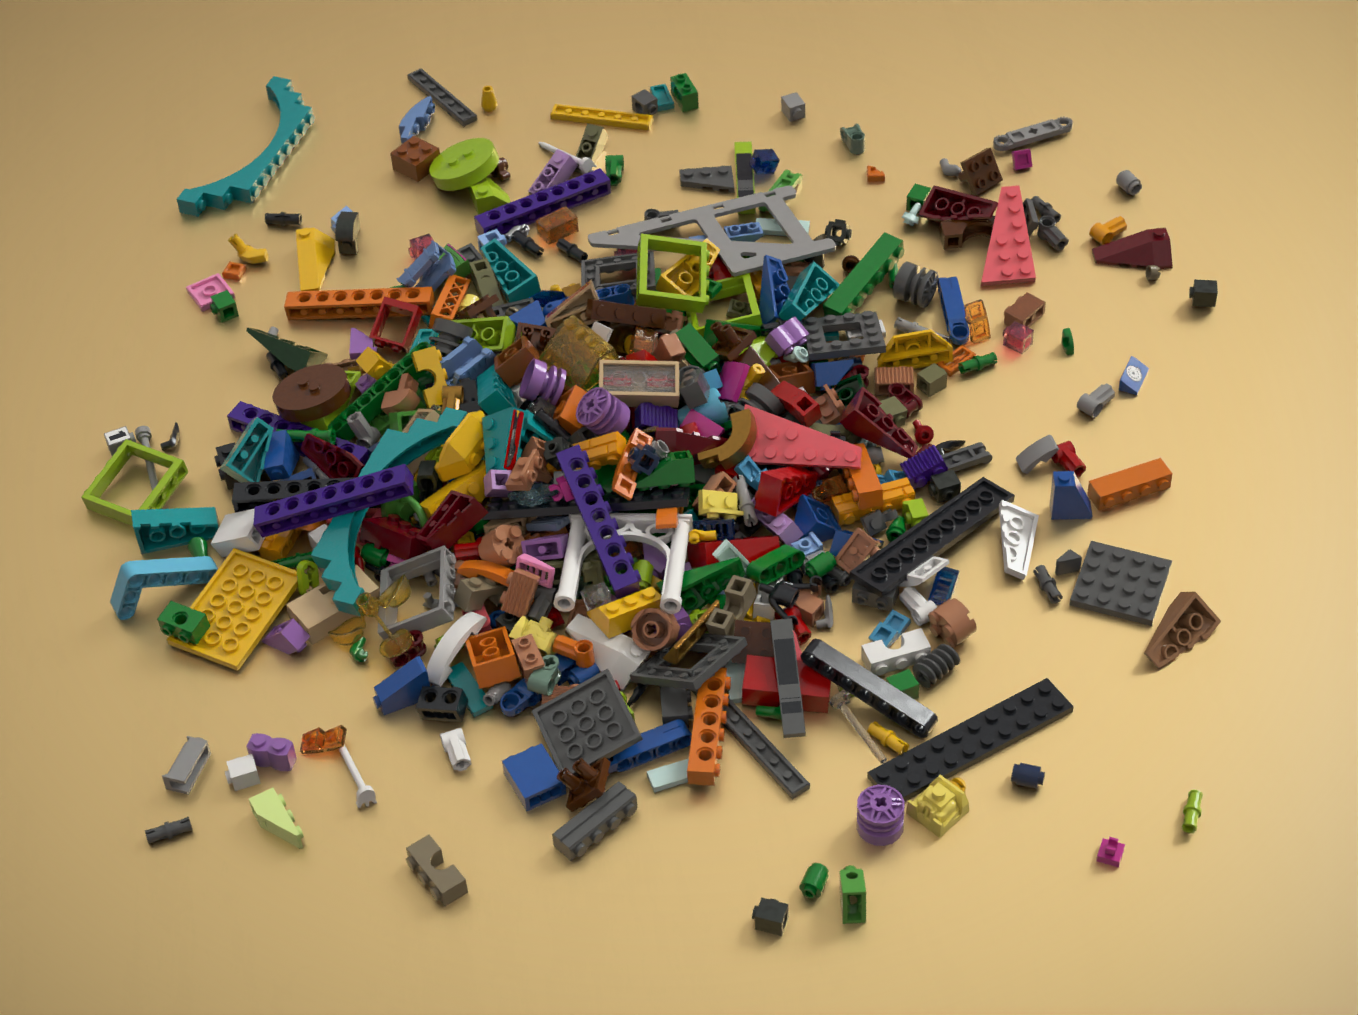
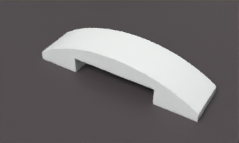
(450, 644)

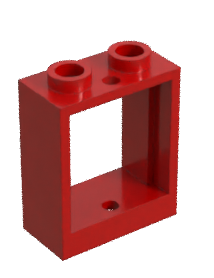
(389, 304)

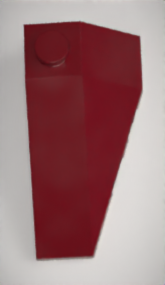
(955, 205)
(1140, 249)
(680, 441)
(331, 459)

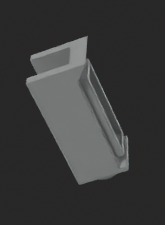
(187, 765)

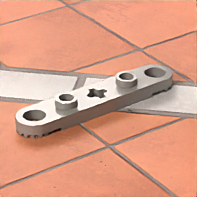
(1032, 133)

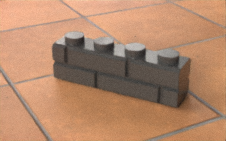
(595, 821)

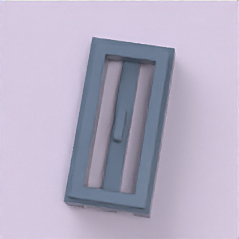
(548, 523)

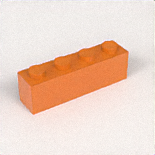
(864, 483)
(1129, 484)

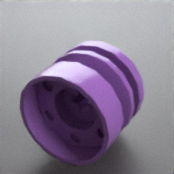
(540, 382)
(602, 412)
(880, 815)

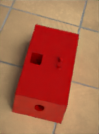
(762, 689)

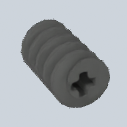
(935, 665)

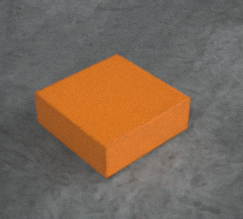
(234, 271)

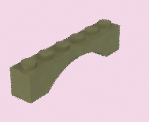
(889, 405)

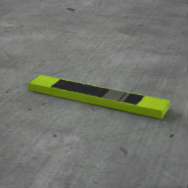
(744, 172)

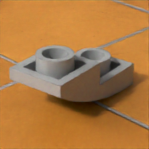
(1038, 451)

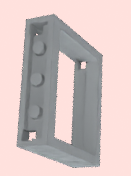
(414, 567)

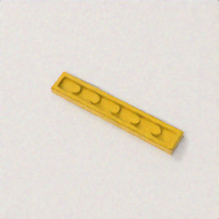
(601, 117)

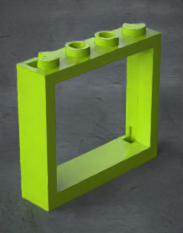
(731, 287)
(670, 300)
(156, 499)

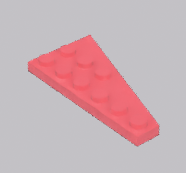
(1009, 250)
(793, 444)

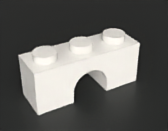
(882, 660)

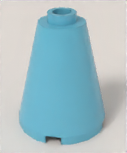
(712, 409)

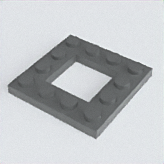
(594, 267)
(868, 324)
(719, 649)

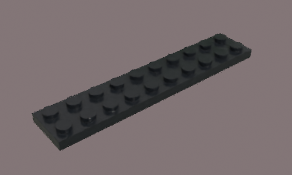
(641, 500)
(931, 536)
(973, 739)

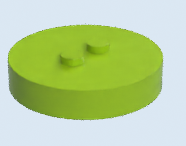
(464, 164)

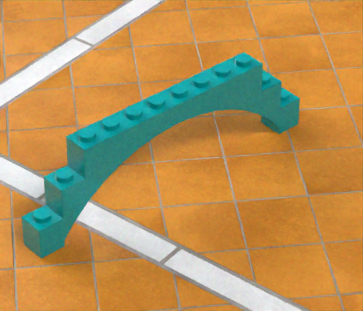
(250, 180)
(337, 545)

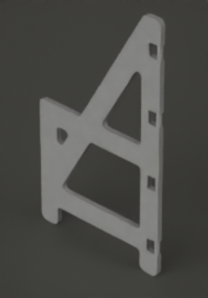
(730, 251)

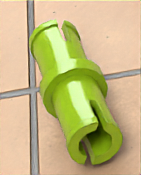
(1192, 811)

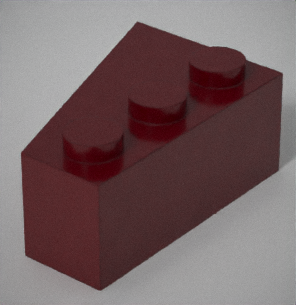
(451, 521)
(392, 534)

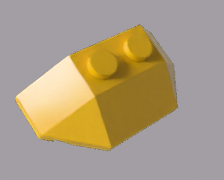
(916, 350)
(463, 448)

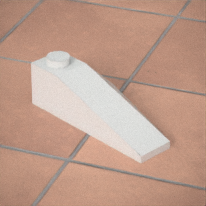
(616, 654)

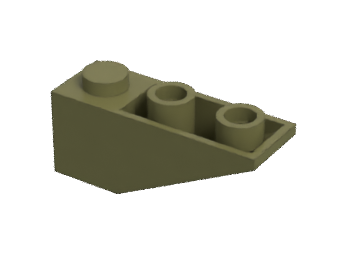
(591, 143)
(484, 280)

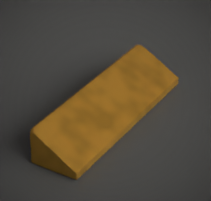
(690, 637)

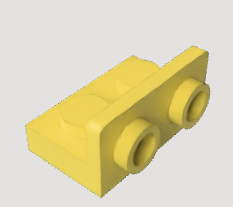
(718, 504)

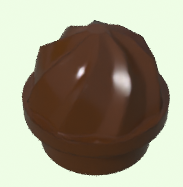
(849, 263)

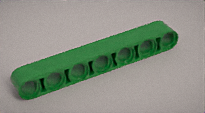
(371, 400)

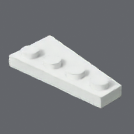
(1017, 536)

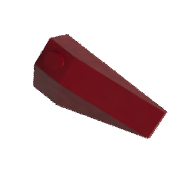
(868, 420)

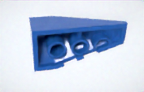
(773, 290)

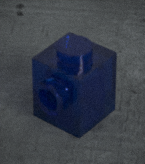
(764, 161)

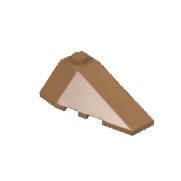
(1181, 627)

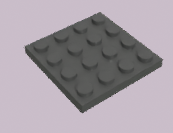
(1121, 583)
(587, 723)

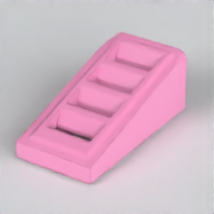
(525, 559)

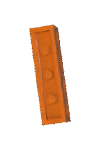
(447, 296)

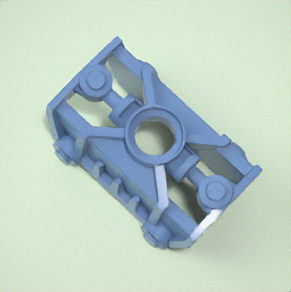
(429, 268)
(467, 361)

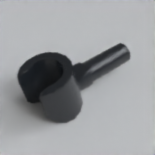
(377, 571)

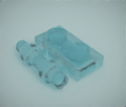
(538, 494)

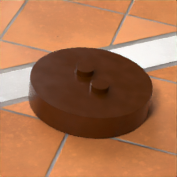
(311, 393)

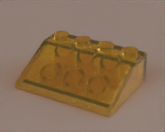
(578, 352)

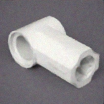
(917, 605)
(455, 746)

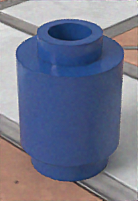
(579, 675)

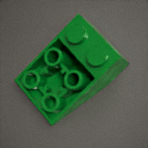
(673, 469)

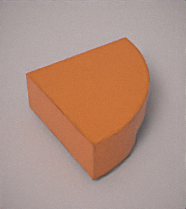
(875, 175)

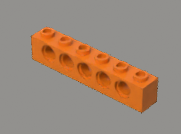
(708, 729)

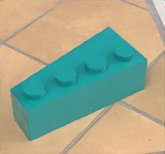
(512, 275)
(808, 292)
(494, 392)
(173, 527)

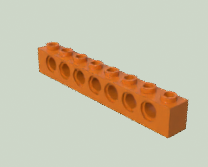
(353, 302)

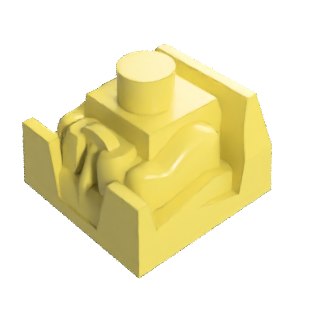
(540, 631)
(939, 806)

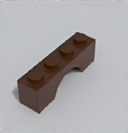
(956, 232)
(625, 313)

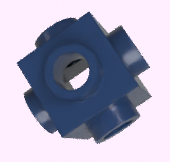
(648, 463)

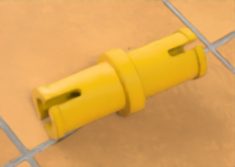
(888, 738)

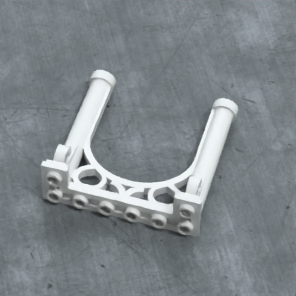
(636, 528)

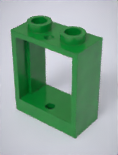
(697, 349)

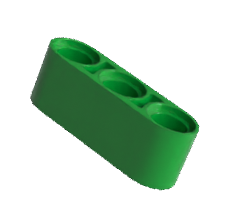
(775, 564)

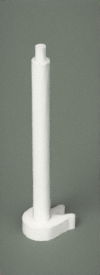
(584, 164)
(364, 792)

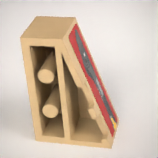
(574, 305)

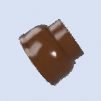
(501, 170)

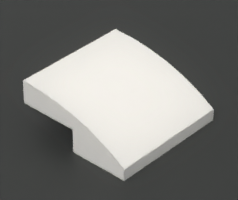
(924, 571)

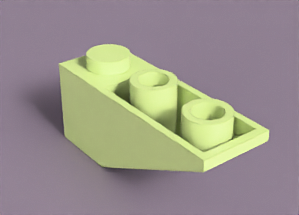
(273, 817)

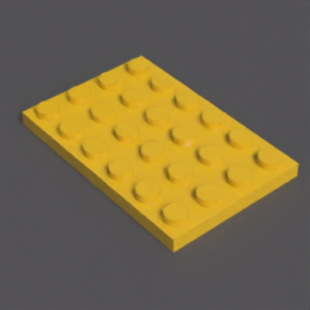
(240, 607)

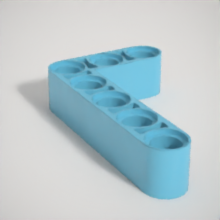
(157, 573)

